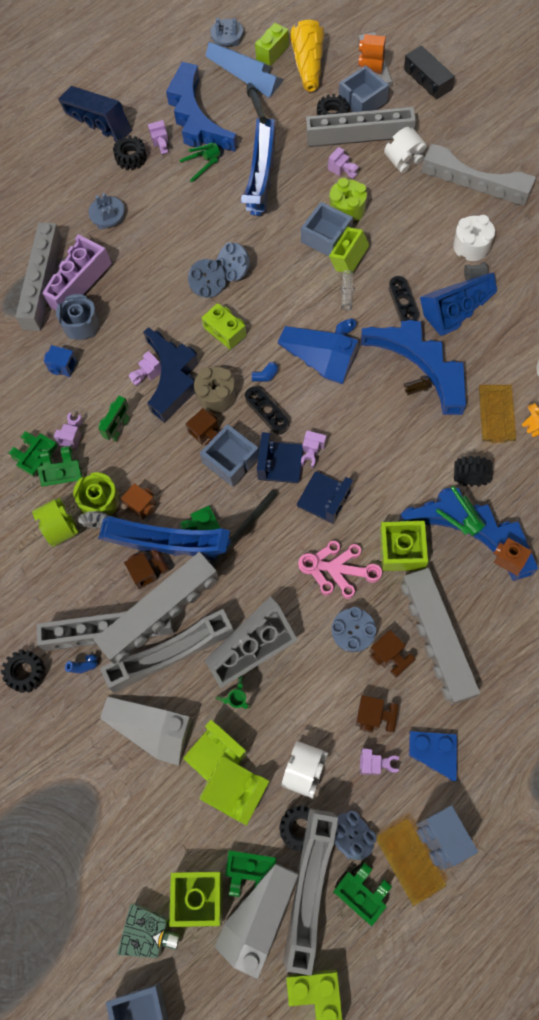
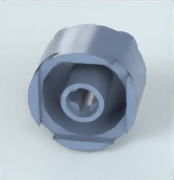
(78, 317)

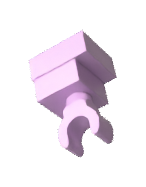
(159, 135)
(339, 162)
(148, 366)
(69, 433)
(311, 445)
(372, 764)

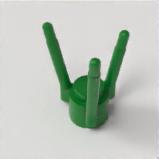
(209, 152)
(473, 522)
(236, 696)

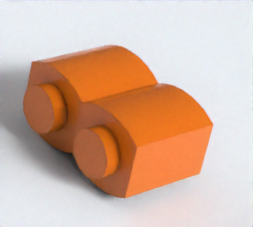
(372, 52)

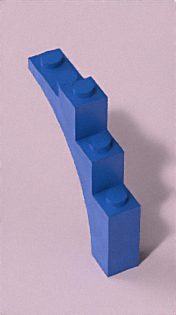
(197, 126)
(260, 174)
(428, 356)
(489, 535)
(166, 540)

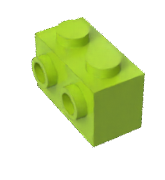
(272, 44)
(349, 250)
(224, 326)

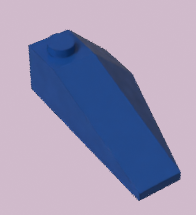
(453, 304)
(324, 351)

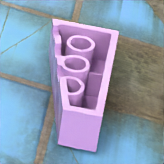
(78, 272)

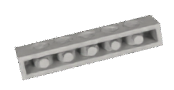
(82, 631)

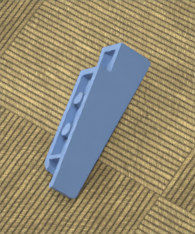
(245, 68)

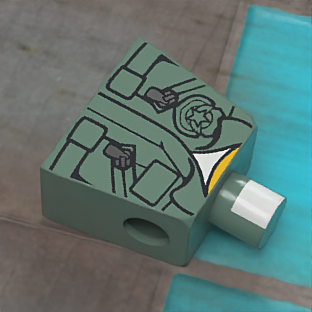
(146, 933)

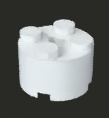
(405, 149)
(474, 237)
(304, 769)

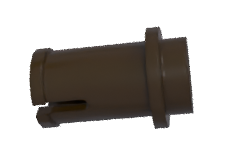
(417, 385)

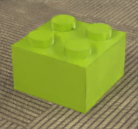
(403, 546)
(196, 899)

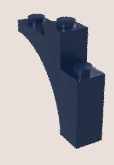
(175, 381)

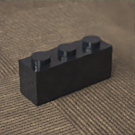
(429, 72)

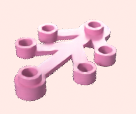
(336, 568)

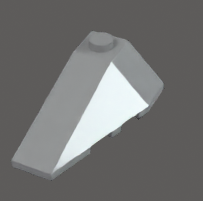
(152, 729)
(252, 927)

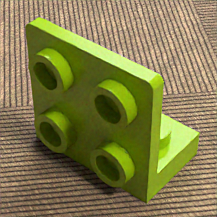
(210, 748)
(234, 790)

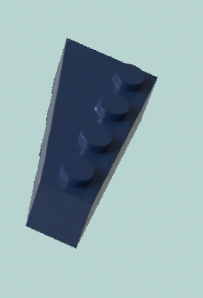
(96, 111)

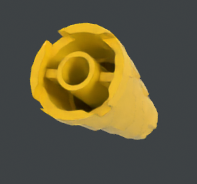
(308, 50)

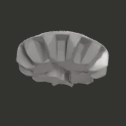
(92, 519)

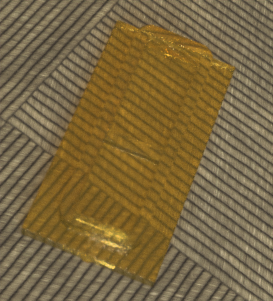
(497, 413)
(410, 862)

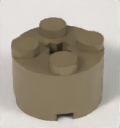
(215, 389)

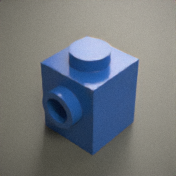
(60, 361)

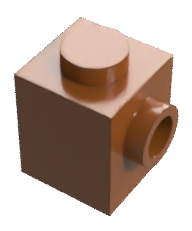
(139, 501)
(511, 556)

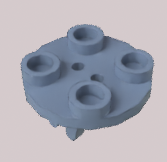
(226, 32)
(106, 211)
(234, 261)
(214, 274)
(360, 638)
(354, 836)

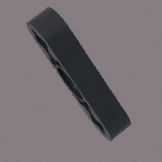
(404, 293)
(264, 401)

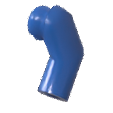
(345, 326)
(267, 373)
(81, 667)

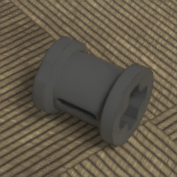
(475, 271)

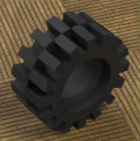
(332, 103)
(126, 145)
(473, 471)
(12, 665)
(285, 827)

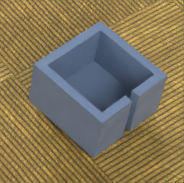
(364, 90)
(324, 228)
(229, 455)
(446, 838)
(138, 1005)

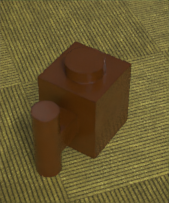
(203, 426)
(142, 569)
(388, 650)
(372, 712)

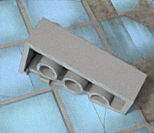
(251, 643)

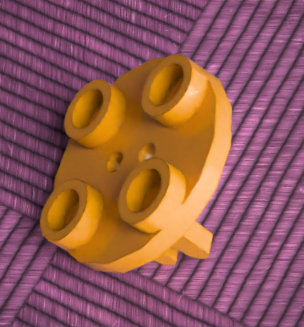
(533, 421)

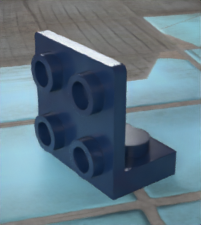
(278, 460)
(325, 496)

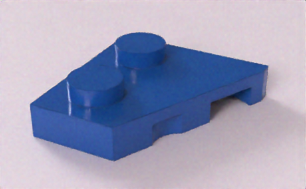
(435, 751)

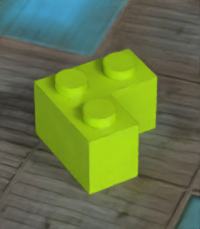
(318, 989)

